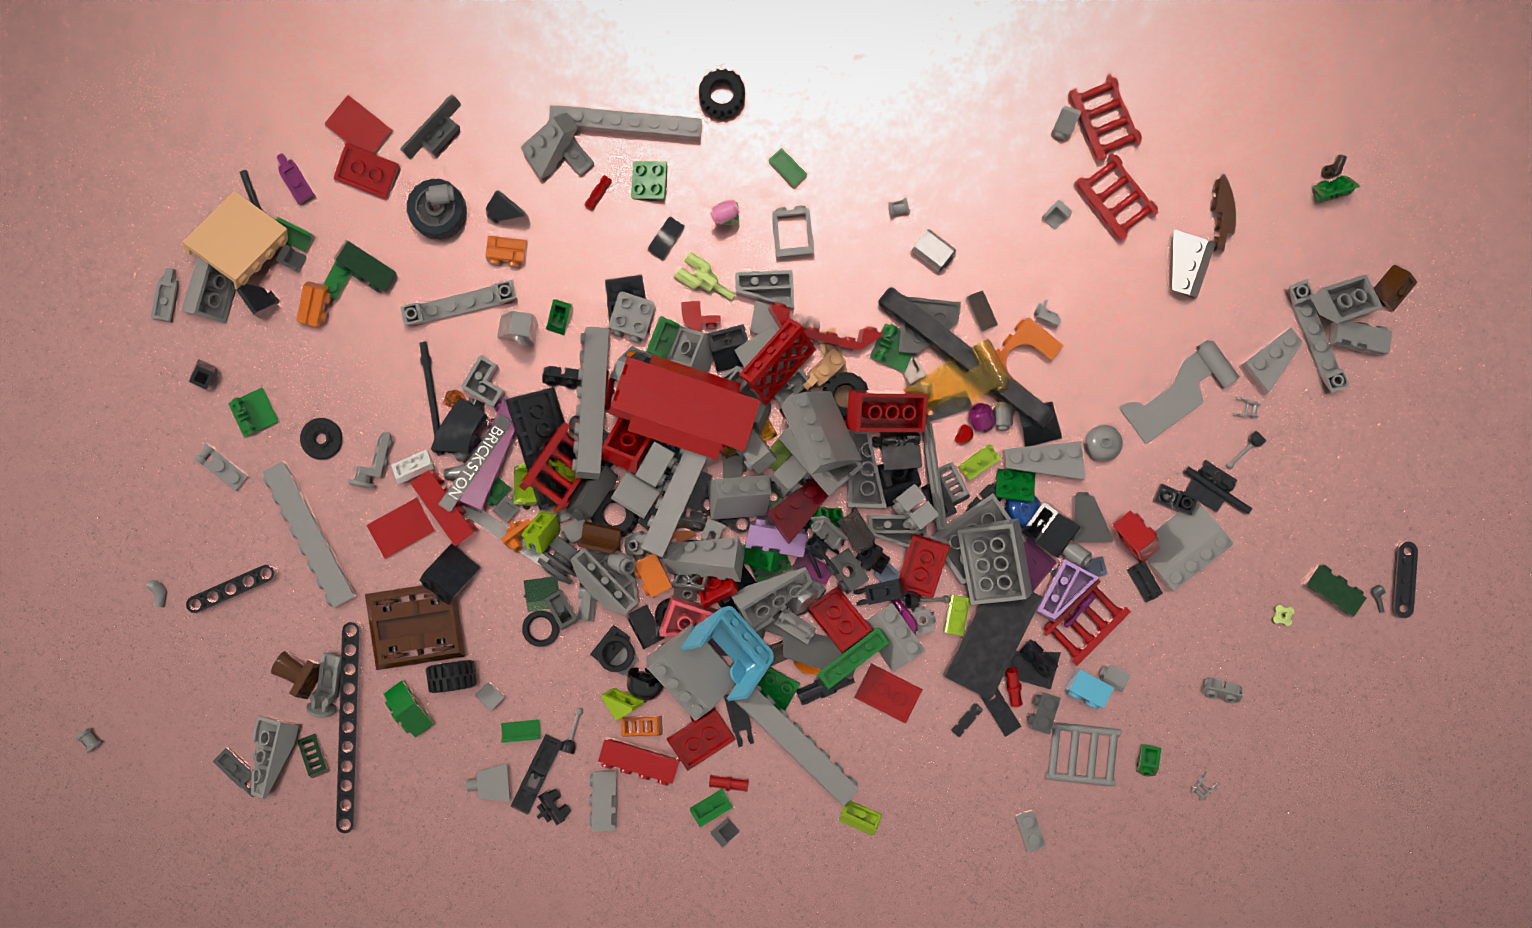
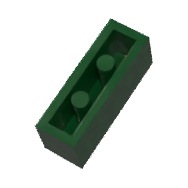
(364, 266)
(1335, 590)

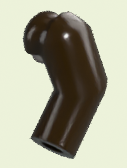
(1335, 169)

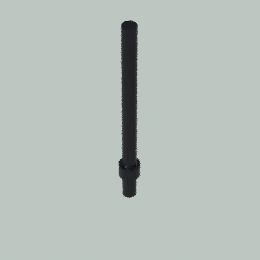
(425, 361)

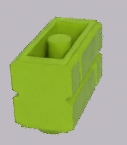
(957, 615)

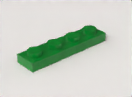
(852, 658)

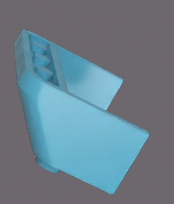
(740, 643)

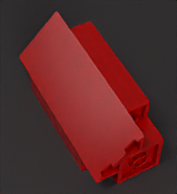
(684, 406)

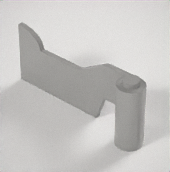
(1183, 395)

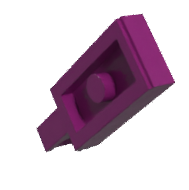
(294, 179)

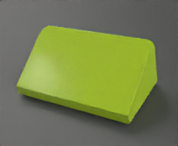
(860, 817)

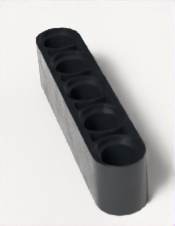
(222, 589)

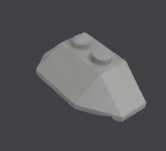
(608, 586)

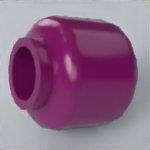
(982, 417)

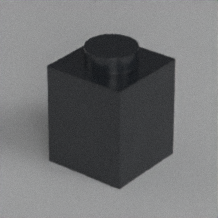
(202, 374)

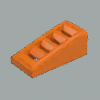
(658, 729)

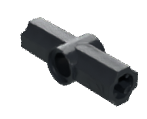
(818, 690)

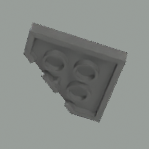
(943, 311)

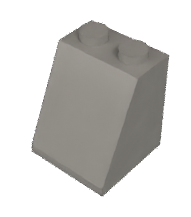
(751, 348)

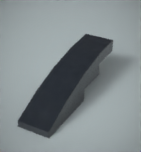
(536, 774)

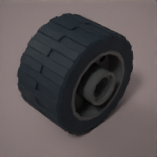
(440, 223)

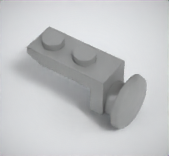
(363, 473)
(327, 687)

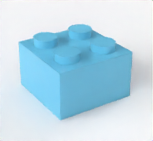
(1089, 688)

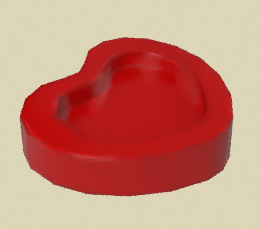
(965, 434)

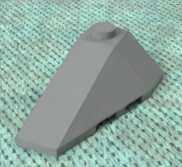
(764, 599)
(273, 745)

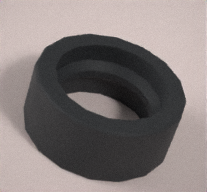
(526, 633)
(615, 668)

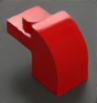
(692, 316)

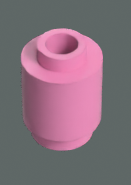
(725, 211)

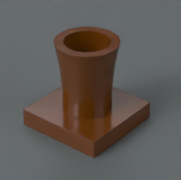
(302, 676)

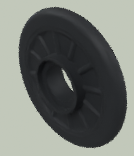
(332, 442)

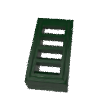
(319, 753)

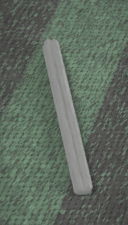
(934, 477)

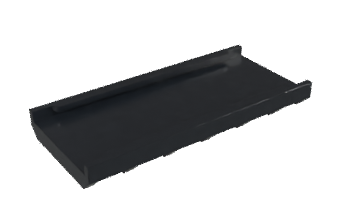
(535, 421)
(991, 644)

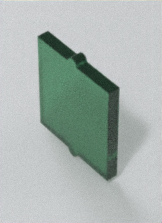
(537, 590)

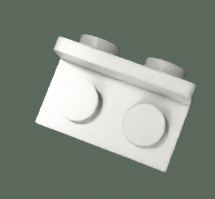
(412, 466)

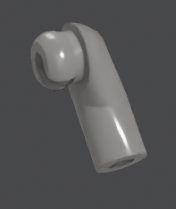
(159, 592)

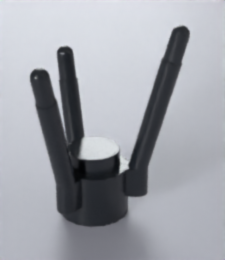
(815, 546)

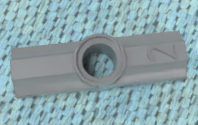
(587, 604)

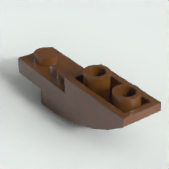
(1223, 205)

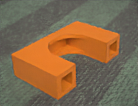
(1033, 336)

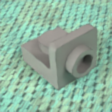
(1050, 317)

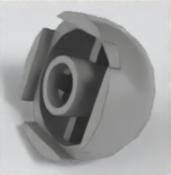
(1103, 443)

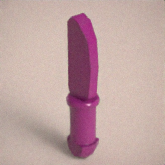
(1082, 607)
(905, 614)

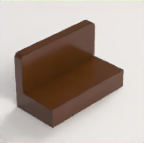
(1395, 286)
(600, 537)

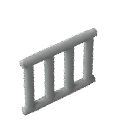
(1076, 730)

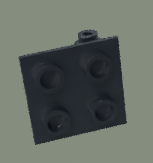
(901, 450)
(1206, 495)

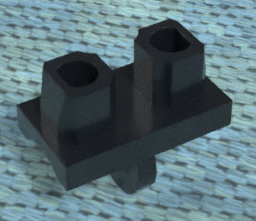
(556, 814)

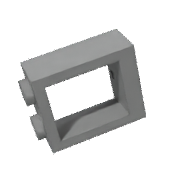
(794, 251)

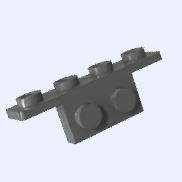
(435, 130)

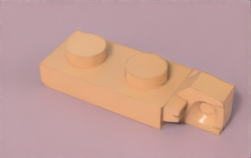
(825, 369)

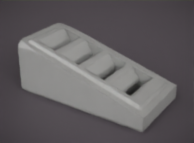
(961, 497)

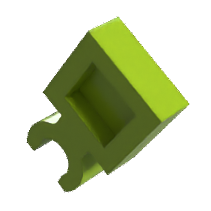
(562, 469)

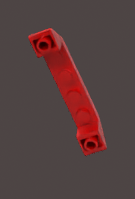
(866, 335)

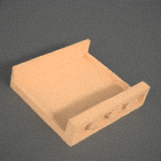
(236, 239)

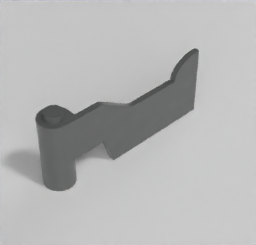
(817, 653)

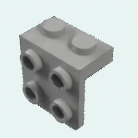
(631, 316)

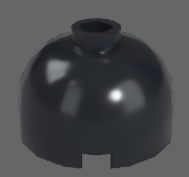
(643, 684)

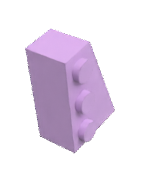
(769, 538)
(1064, 589)

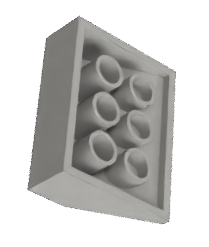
(820, 431)
(985, 512)
(1187, 546)
(995, 562)
(691, 676)

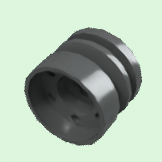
(560, 562)

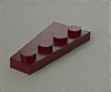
(797, 509)

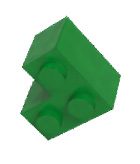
(407, 709)

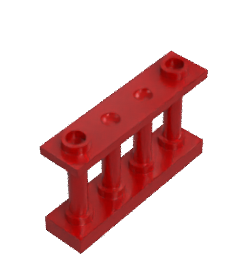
(1092, 133)
(1109, 215)
(542, 465)
(1092, 641)

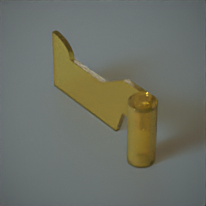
(952, 381)

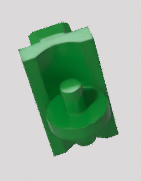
(833, 514)

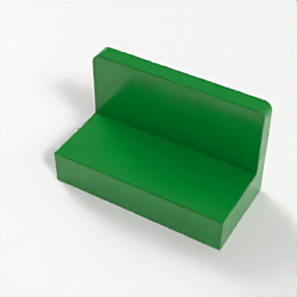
(297, 236)
(521, 731)

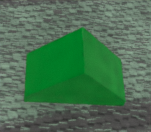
(559, 316)

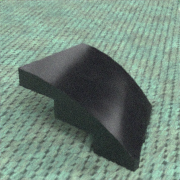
(629, 284)
(459, 429)

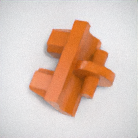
(513, 536)

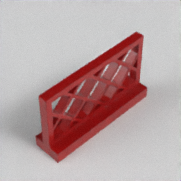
(771, 355)

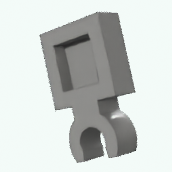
(506, 509)

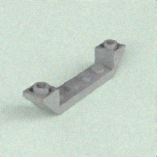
(458, 304)
(1316, 338)

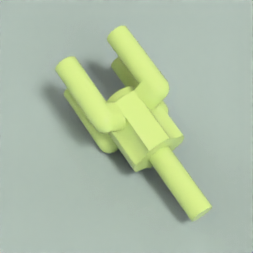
(702, 276)

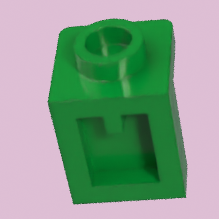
(498, 492)
(1149, 760)

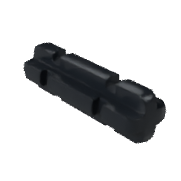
(967, 720)

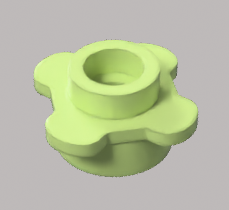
(1288, 614)

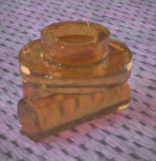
(452, 397)

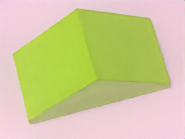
(620, 702)

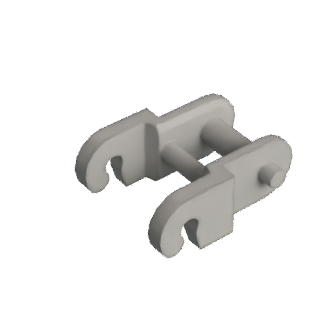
(1256, 404)
(1203, 796)

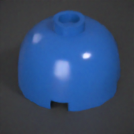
(1022, 509)

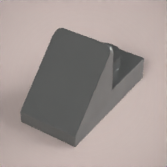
(561, 609)

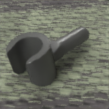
(1378, 591)

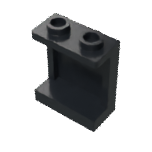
(449, 574)

